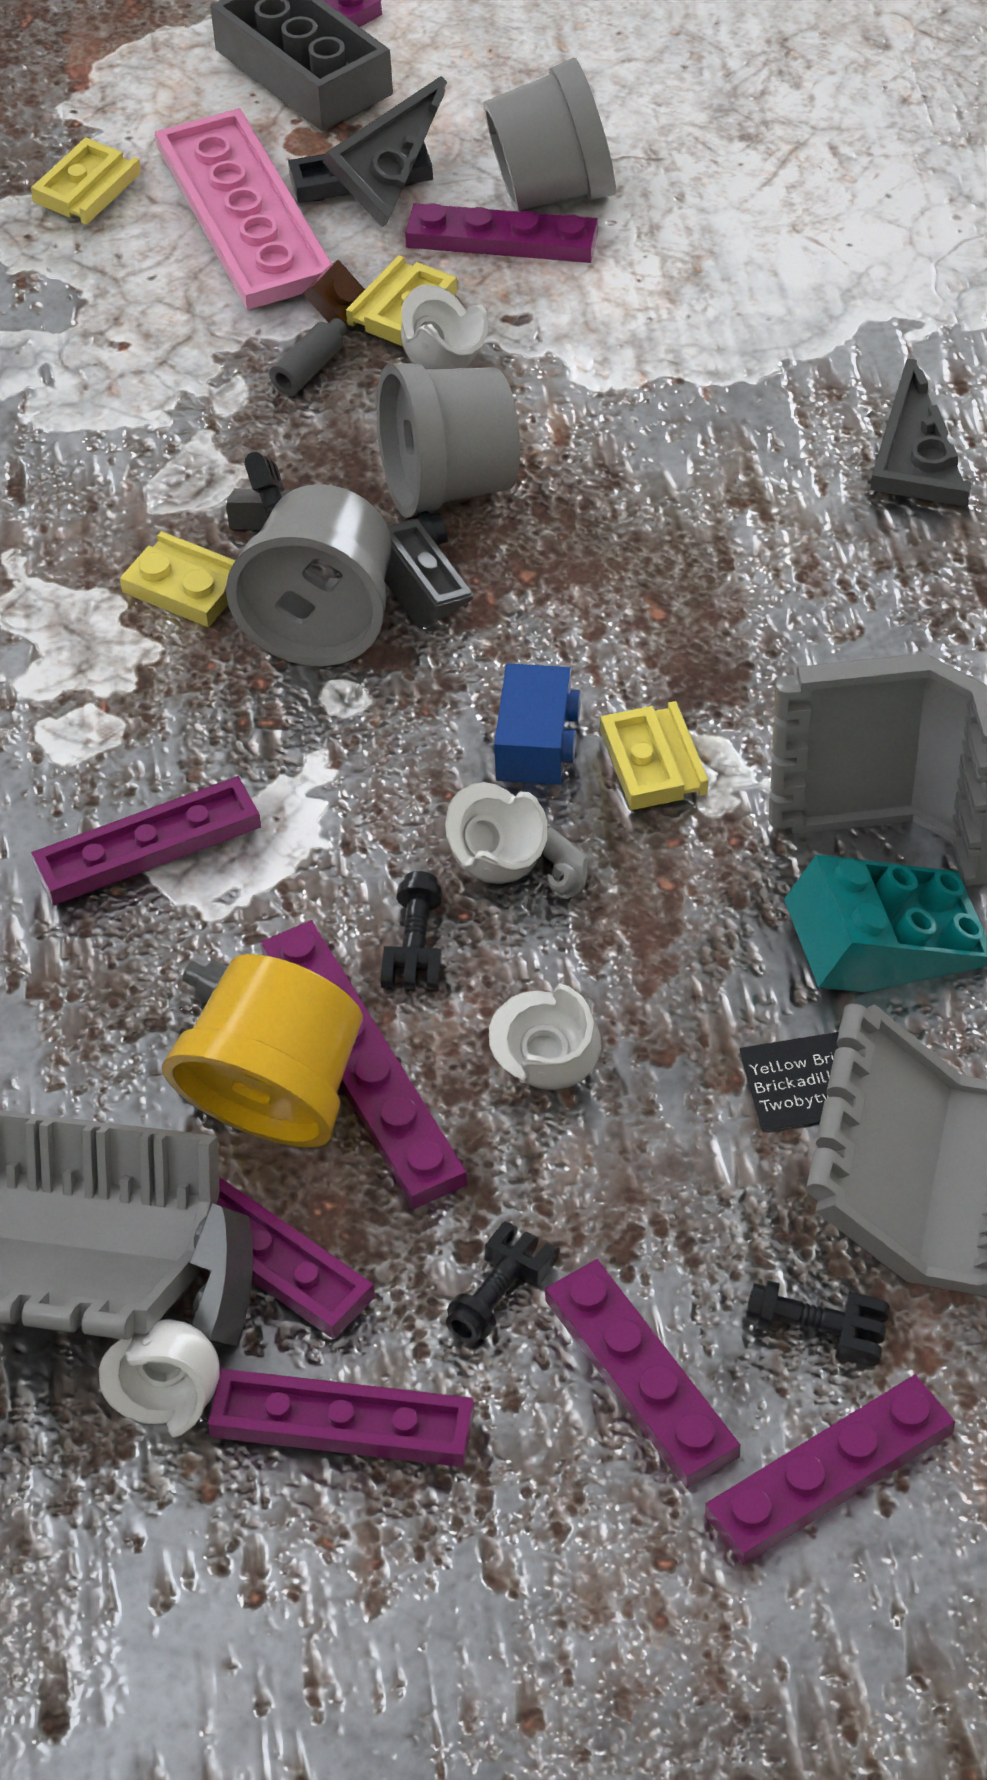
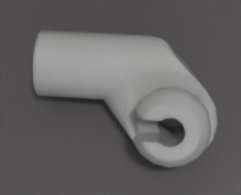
(569, 866)

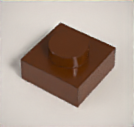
(334, 291)

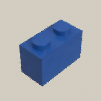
(534, 724)

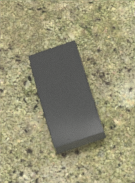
(225, 1249)

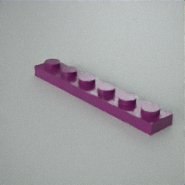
(379, 1085)

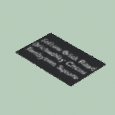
(789, 1079)

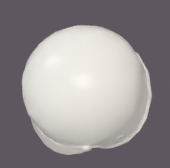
(439, 329)
(495, 832)
(546, 1038)
(161, 1375)

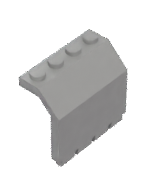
(883, 748)
(904, 1155)
(99, 1221)

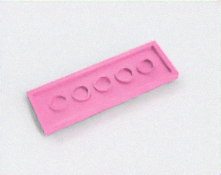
(243, 207)

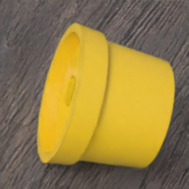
(268, 1051)

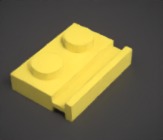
(85, 180)
(382, 301)
(180, 579)
(653, 755)

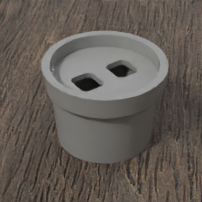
(550, 140)
(445, 435)
(296, 610)

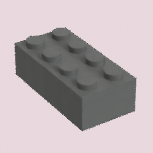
(305, 56)

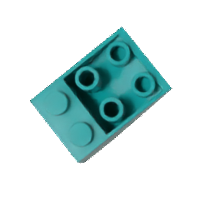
(883, 923)

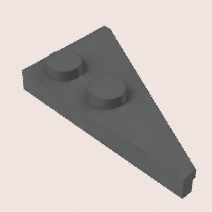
(381, 154)
(915, 447)

